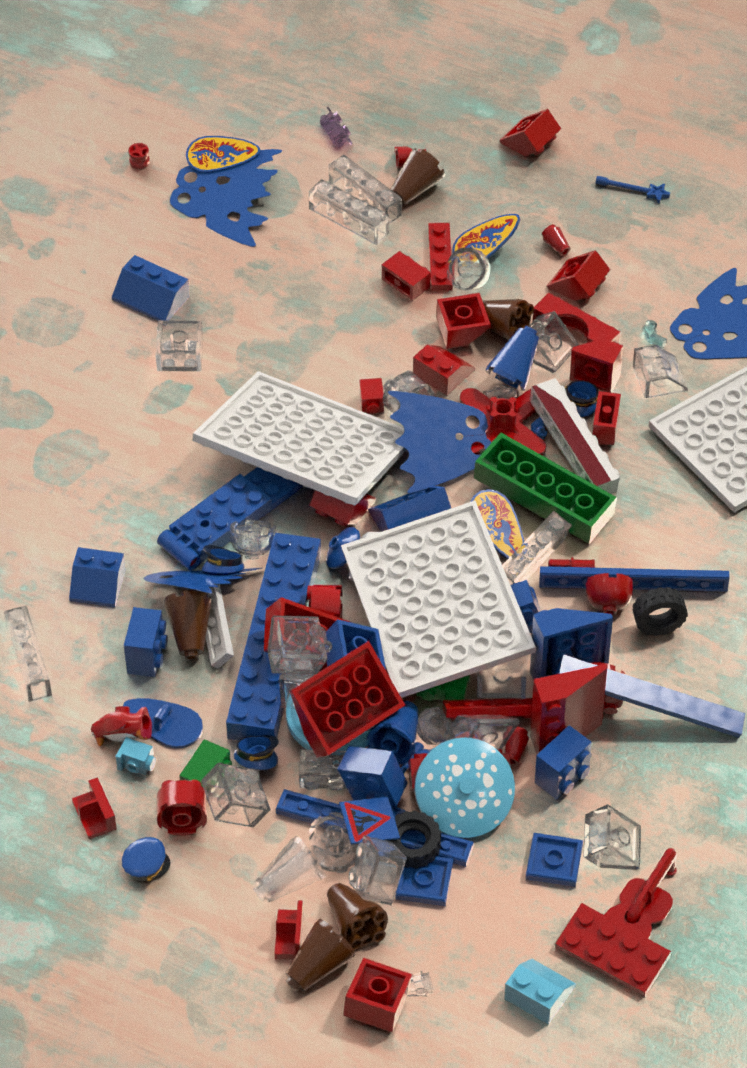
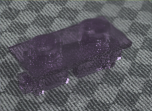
(332, 122)

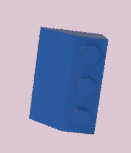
(151, 289)
(410, 507)

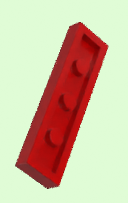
(439, 255)
(502, 707)

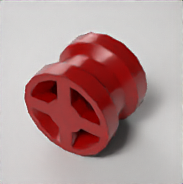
(139, 156)

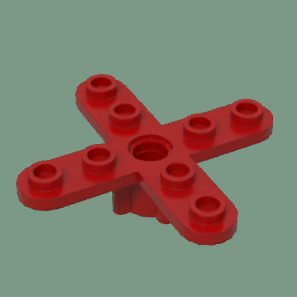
(504, 417)

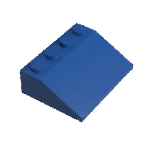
(570, 633)

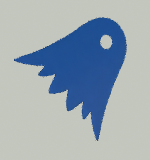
(193, 579)

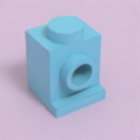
(135, 757)

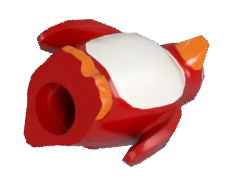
(122, 724)

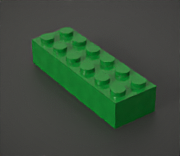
(544, 486)

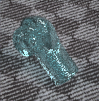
(651, 336)

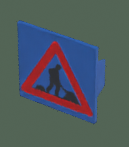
(369, 818)

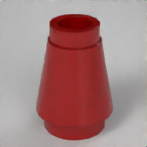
(555, 239)
(516, 745)

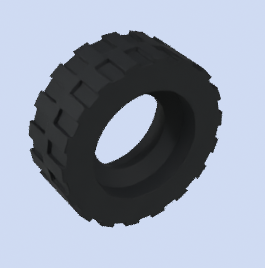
(655, 600)
(425, 824)

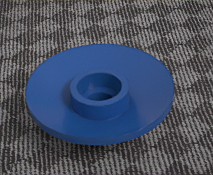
(335, 556)

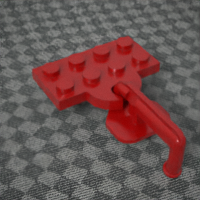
(620, 939)

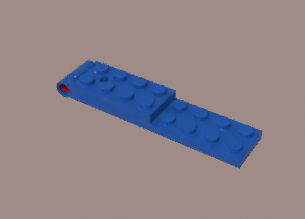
(209, 521)

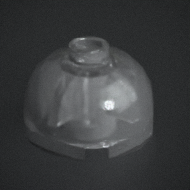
(468, 269)
(252, 538)

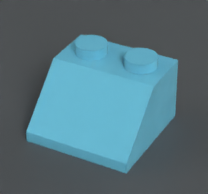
(538, 990)

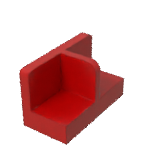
(95, 810)
(289, 932)

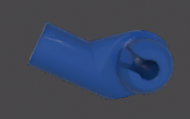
(538, 428)

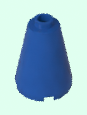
(515, 359)
(397, 733)

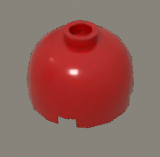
(609, 593)

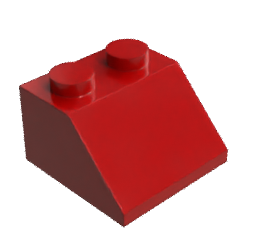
(532, 133)
(580, 276)
(461, 319)
(597, 363)
(441, 368)
(344, 513)
(377, 994)

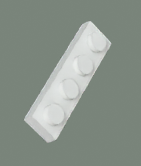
(217, 634)

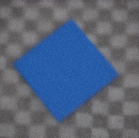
(554, 859)
(426, 883)

